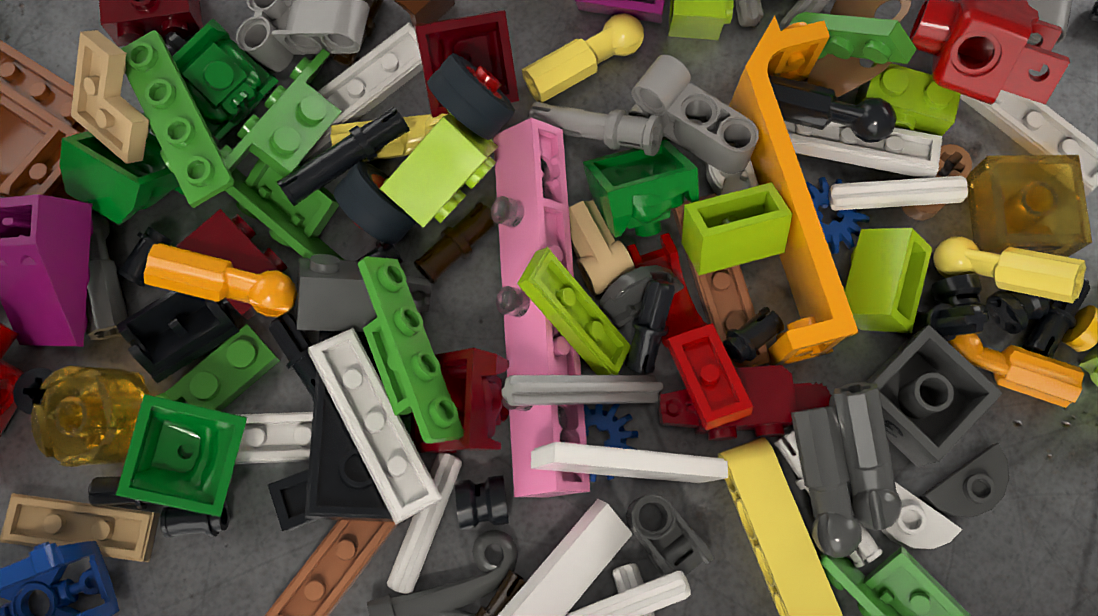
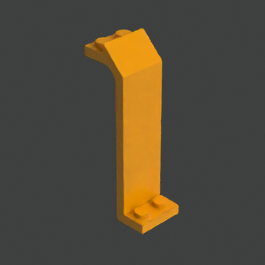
(807, 258)

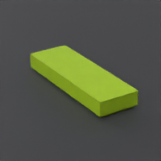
(574, 313)

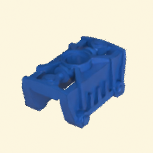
(44, 572)

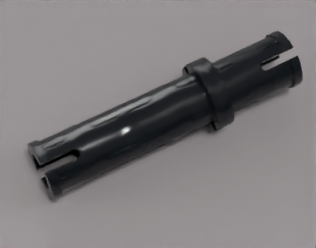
(335, 161)

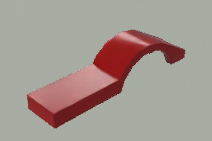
(697, 349)

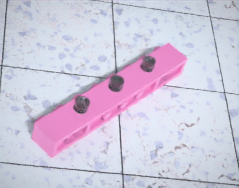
(530, 217)

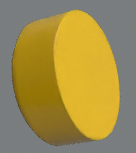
(1086, 330)

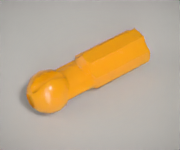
(215, 278)
(1024, 370)

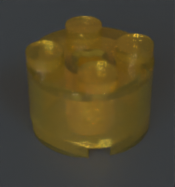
(88, 415)

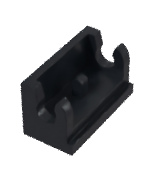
(176, 332)

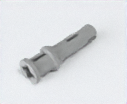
(614, 129)

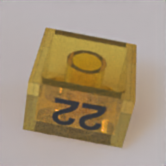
(1029, 204)

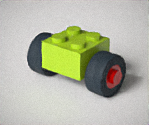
(441, 164)

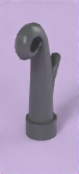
(447, 598)

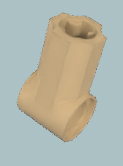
(599, 255)

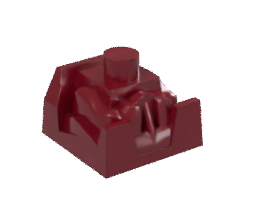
(478, 39)
(477, 396)

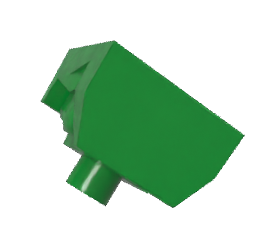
(222, 79)
(112, 186)
(641, 188)
(181, 455)

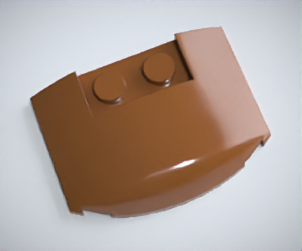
(32, 125)

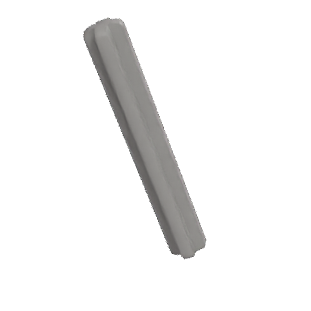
(580, 389)

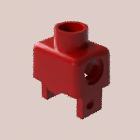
(985, 48)

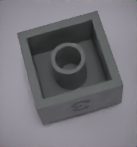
(930, 396)

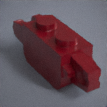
(772, 399)

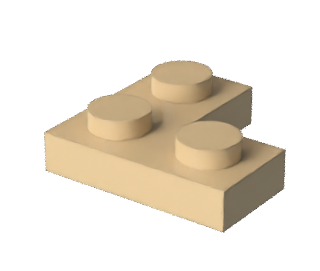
(99, 102)

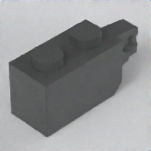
(336, 298)

